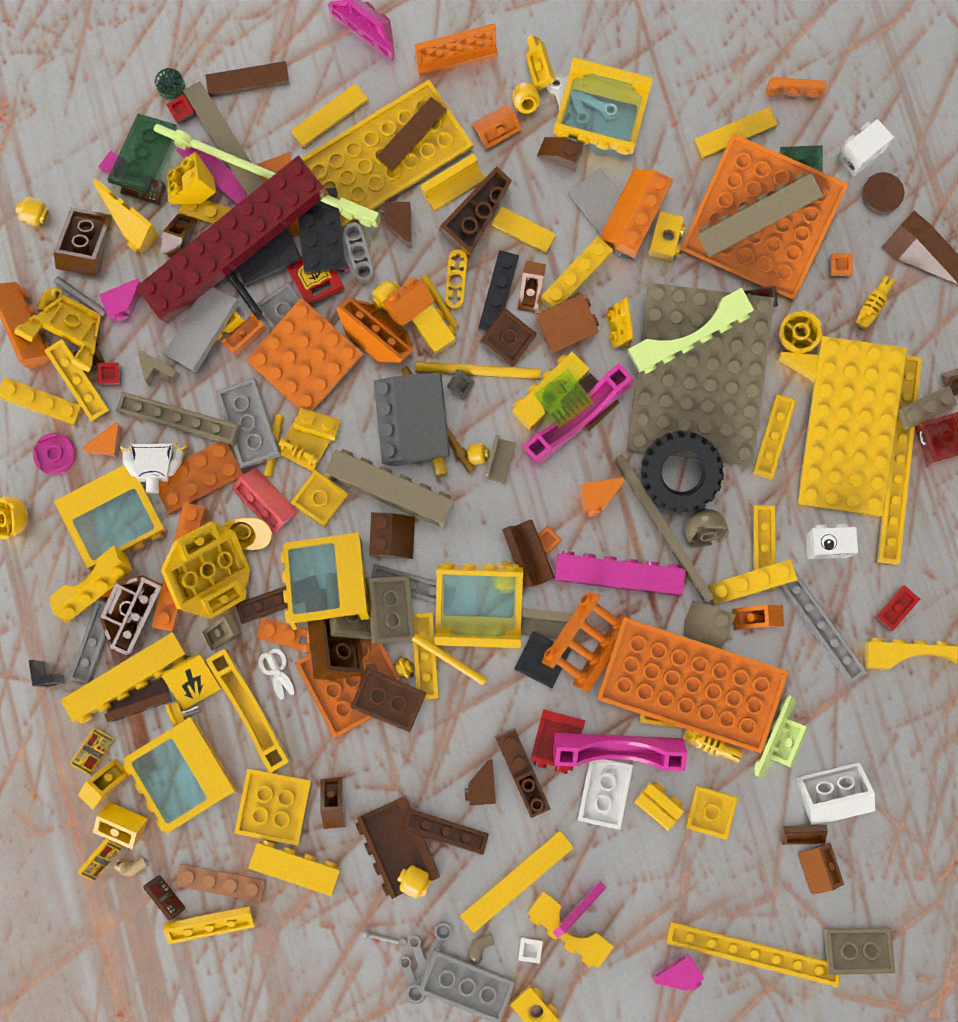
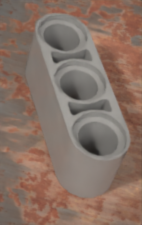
(354, 245)

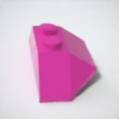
(366, 23)

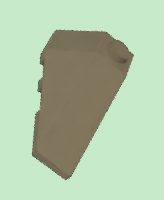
(707, 624)

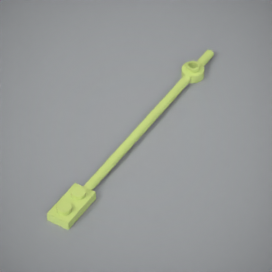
(347, 208)

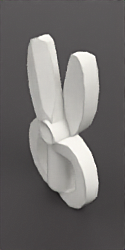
(279, 678)

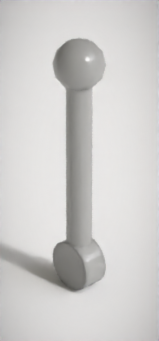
(401, 942)

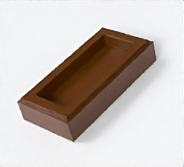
(804, 834)

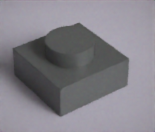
(460, 384)

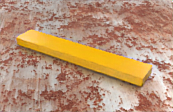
(516, 881)

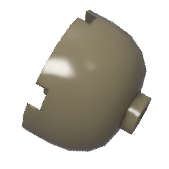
(704, 527)

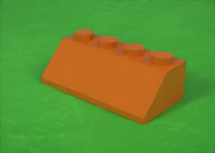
(636, 211)
(16, 311)

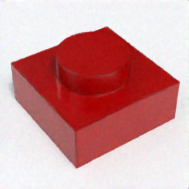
(180, 108)
(108, 373)

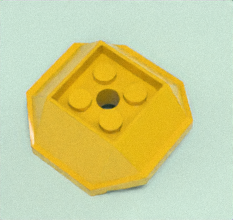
(224, 575)

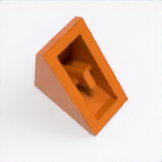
(106, 443)

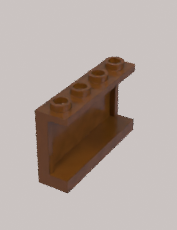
(392, 846)

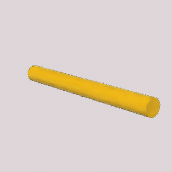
(449, 659)

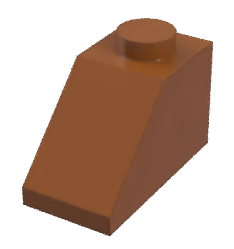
(531, 286)

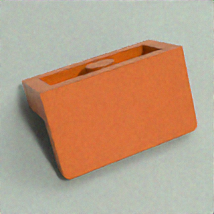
(496, 126)

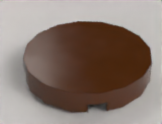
(883, 192)

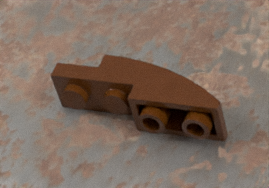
(522, 772)

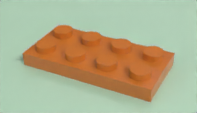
(200, 476)

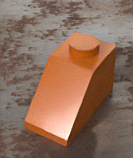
(758, 617)

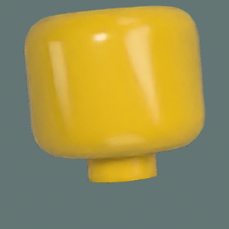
(477, 453)

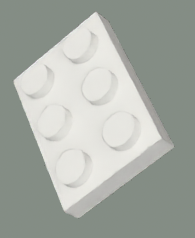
(605, 793)

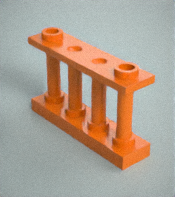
(595, 660)

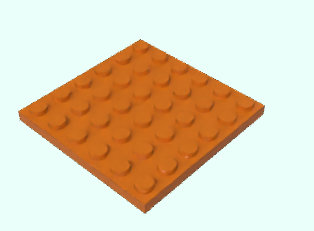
(781, 251)

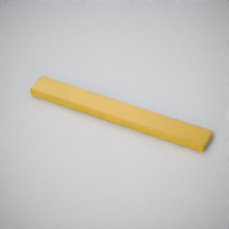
(750, 953)

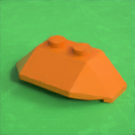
(374, 331)

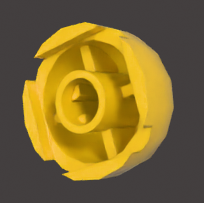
(800, 332)
(12, 517)

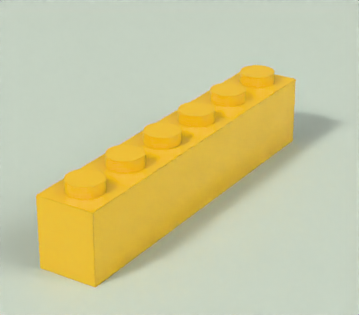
(124, 678)

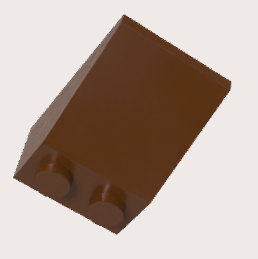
(82, 242)

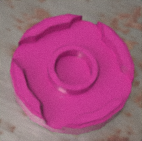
(54, 454)

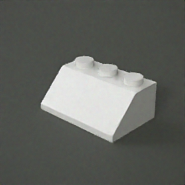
(836, 794)

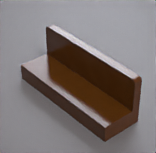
(528, 553)
(151, 696)

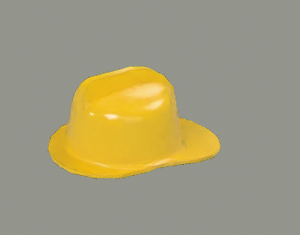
(251, 532)

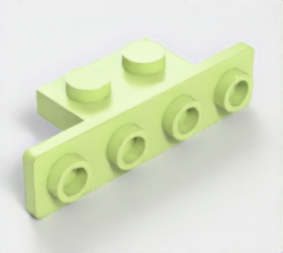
(784, 741)

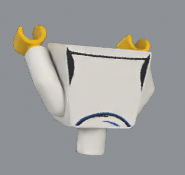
(153, 462)

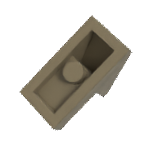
(151, 366)
(221, 632)

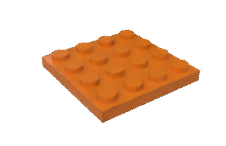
(305, 356)
(336, 696)

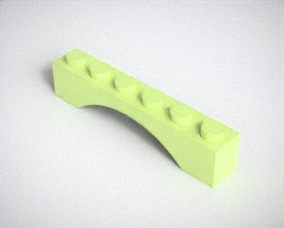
(730, 309)

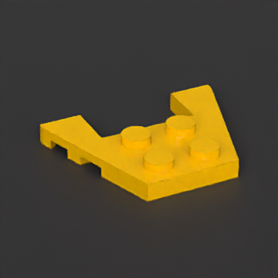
(70, 322)

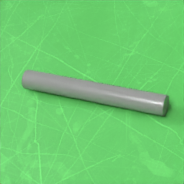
(79, 296)

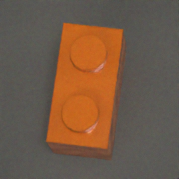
(408, 301)

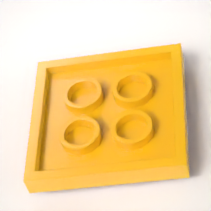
(273, 807)

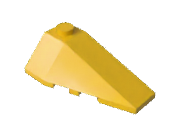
(134, 226)

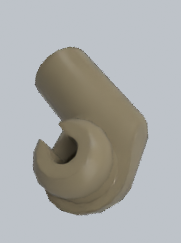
(477, 947)

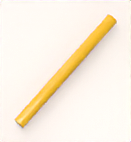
(482, 370)

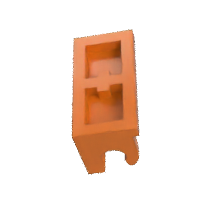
(244, 335)

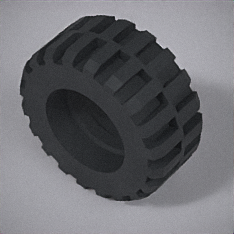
(688, 500)

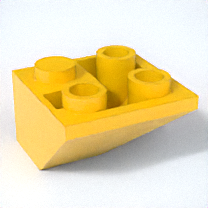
(190, 182)

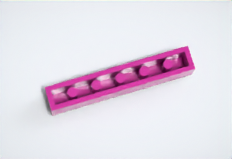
(619, 574)

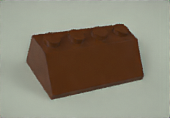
(331, 655)

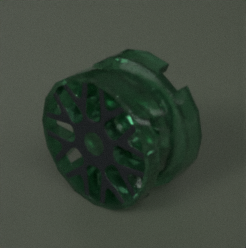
(170, 84)

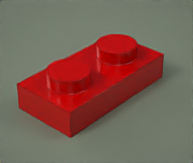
(897, 608)

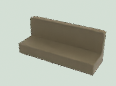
(546, 623)

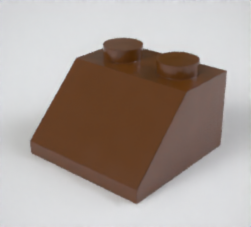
(391, 536)

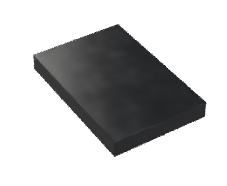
(271, 258)

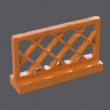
(456, 49)

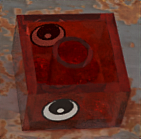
(939, 438)

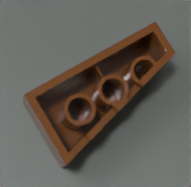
(473, 215)

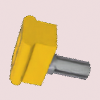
(176, 715)

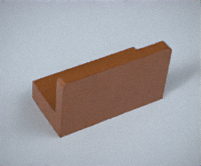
(821, 869)

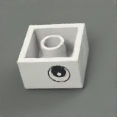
(865, 147)
(831, 542)

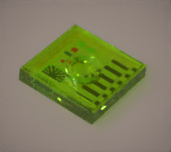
(563, 398)

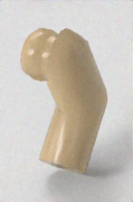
(129, 868)

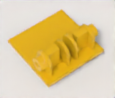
(620, 324)
(303, 447)

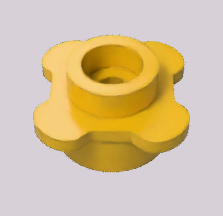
(405, 668)

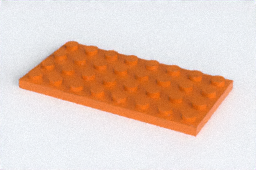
(692, 685)

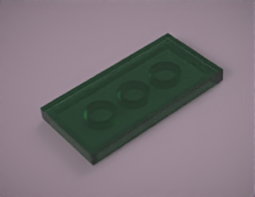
(141, 155)

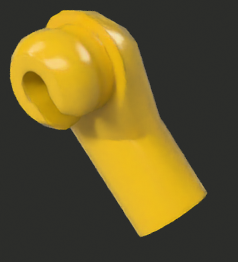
(48, 296)

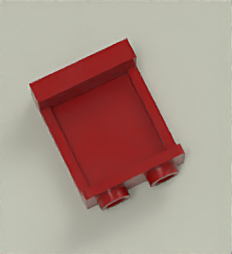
(549, 725)

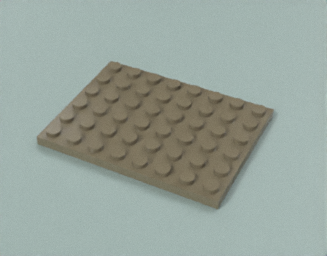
(712, 386)

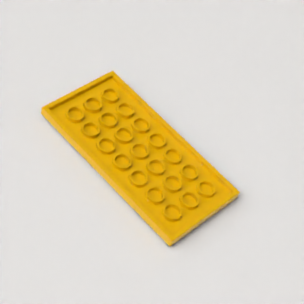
(351, 158)
(851, 426)

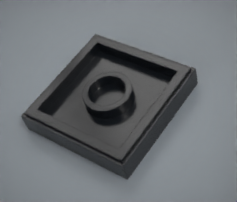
(531, 658)

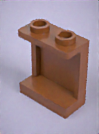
(567, 322)

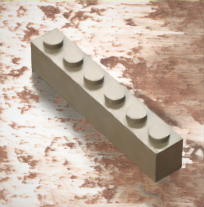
(759, 215)

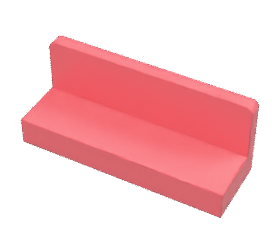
(264, 499)

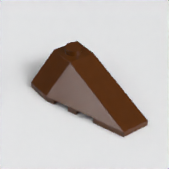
(923, 247)

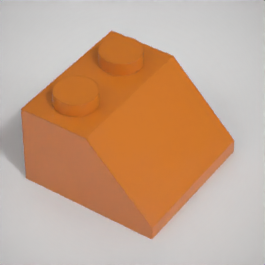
(598, 494)

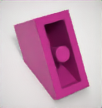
(121, 300)
(681, 974)

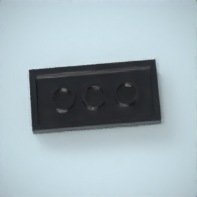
(322, 238)

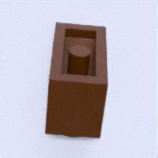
(561, 151)
(398, 221)
(177, 235)
(481, 787)
(332, 803)

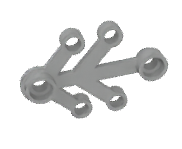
(422, 963)

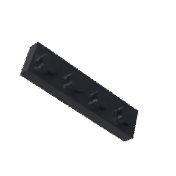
(499, 288)

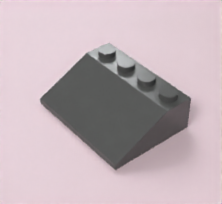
(411, 418)

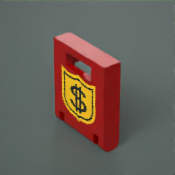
(308, 282)

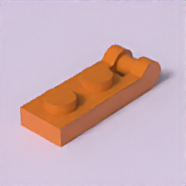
(795, 87)
(283, 634)

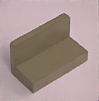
(499, 460)

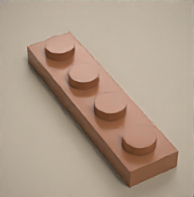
(220, 883)

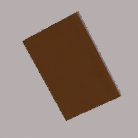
(388, 700)

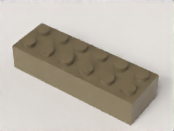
(389, 488)

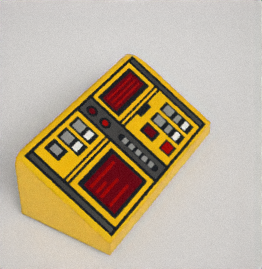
(92, 751)
(99, 859)

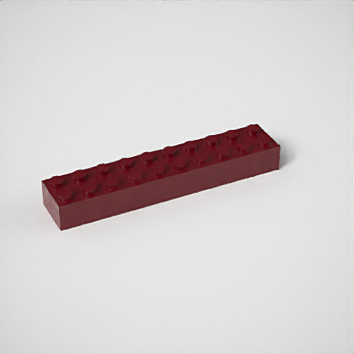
(232, 239)

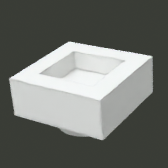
(530, 950)

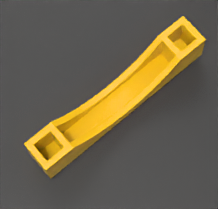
(886, 655)
(249, 710)

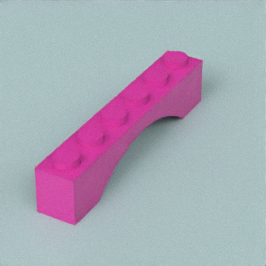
(605, 392)
(656, 751)

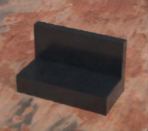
(39, 676)

